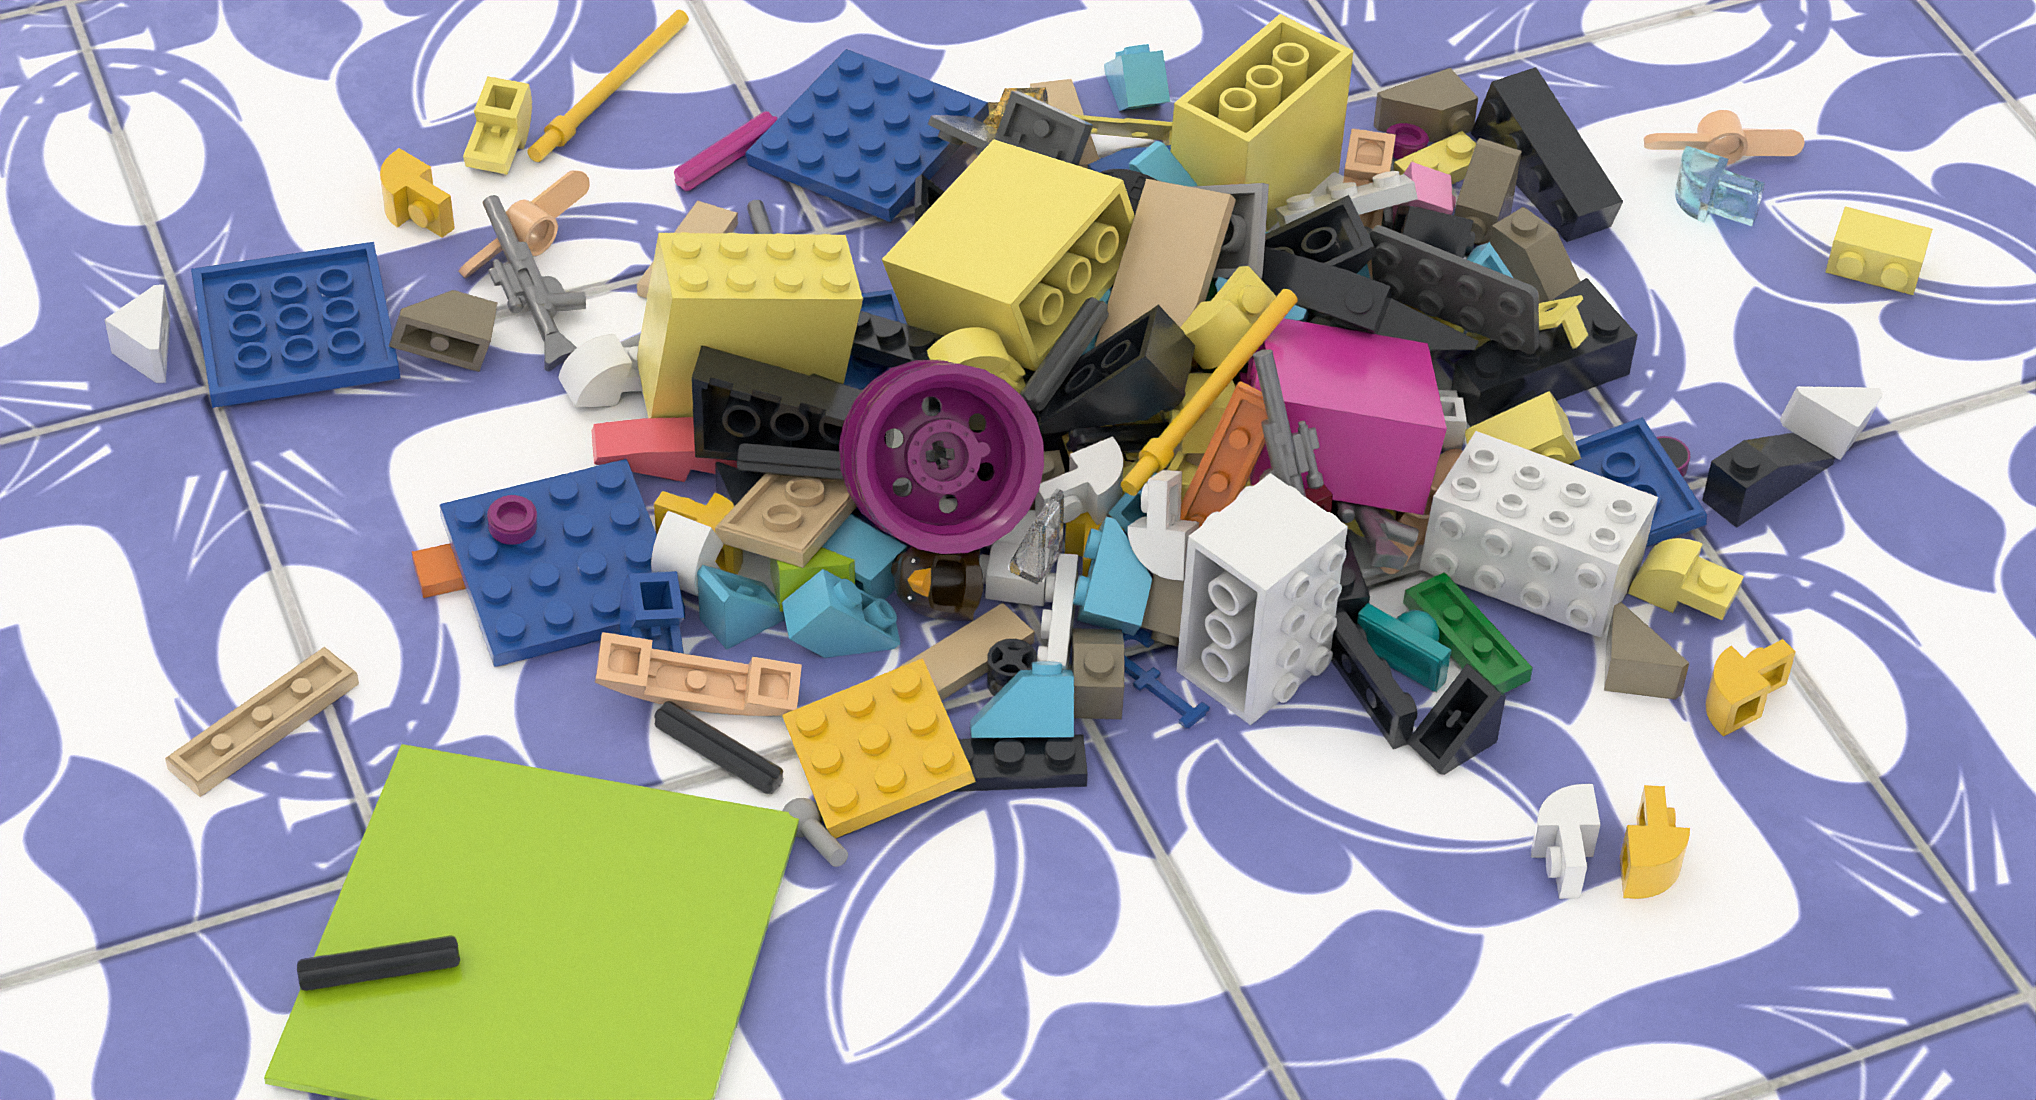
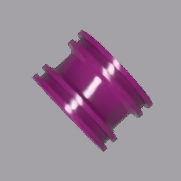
(1007, 442)

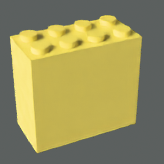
(1268, 114)
(1012, 250)
(747, 295)

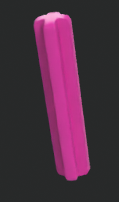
(722, 152)

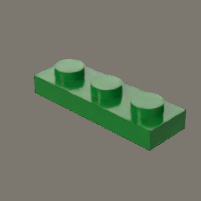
(1469, 632)

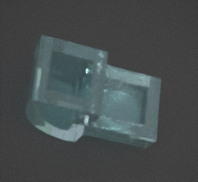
(1709, 188)

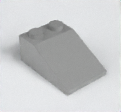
(1246, 229)

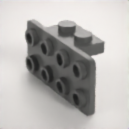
(1024, 124)
(1457, 290)

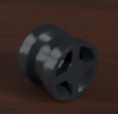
(1006, 660)

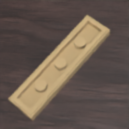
(261, 721)

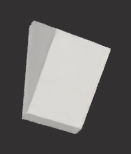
(141, 333)
(1830, 415)

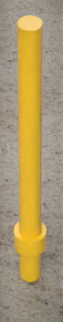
(564, 127)
(1159, 450)

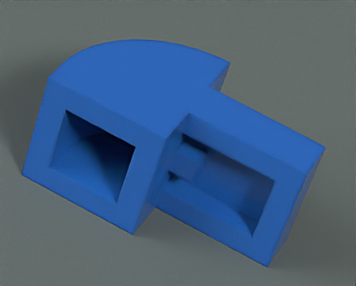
(653, 609)

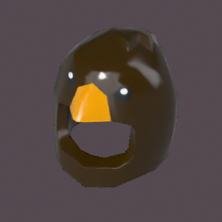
(939, 583)

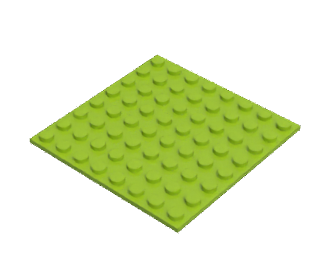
(591, 930)

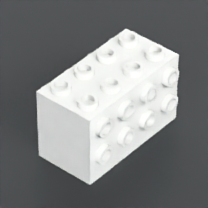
(1537, 533)
(1260, 598)

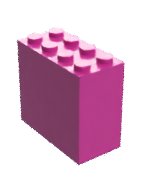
(1370, 408)

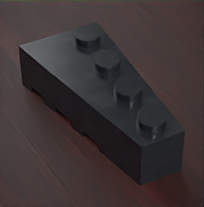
(1555, 162)
(1498, 375)
(764, 405)

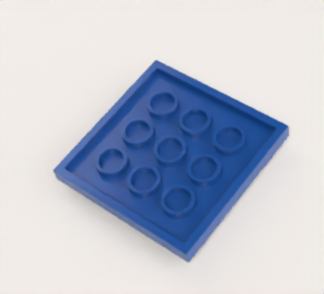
(863, 134)
(294, 324)
(565, 578)

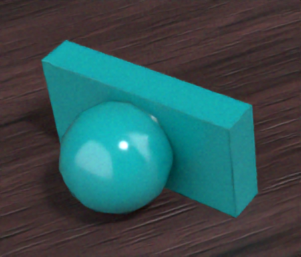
(1408, 644)

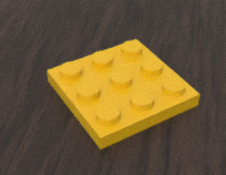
(878, 748)

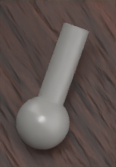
(812, 829)

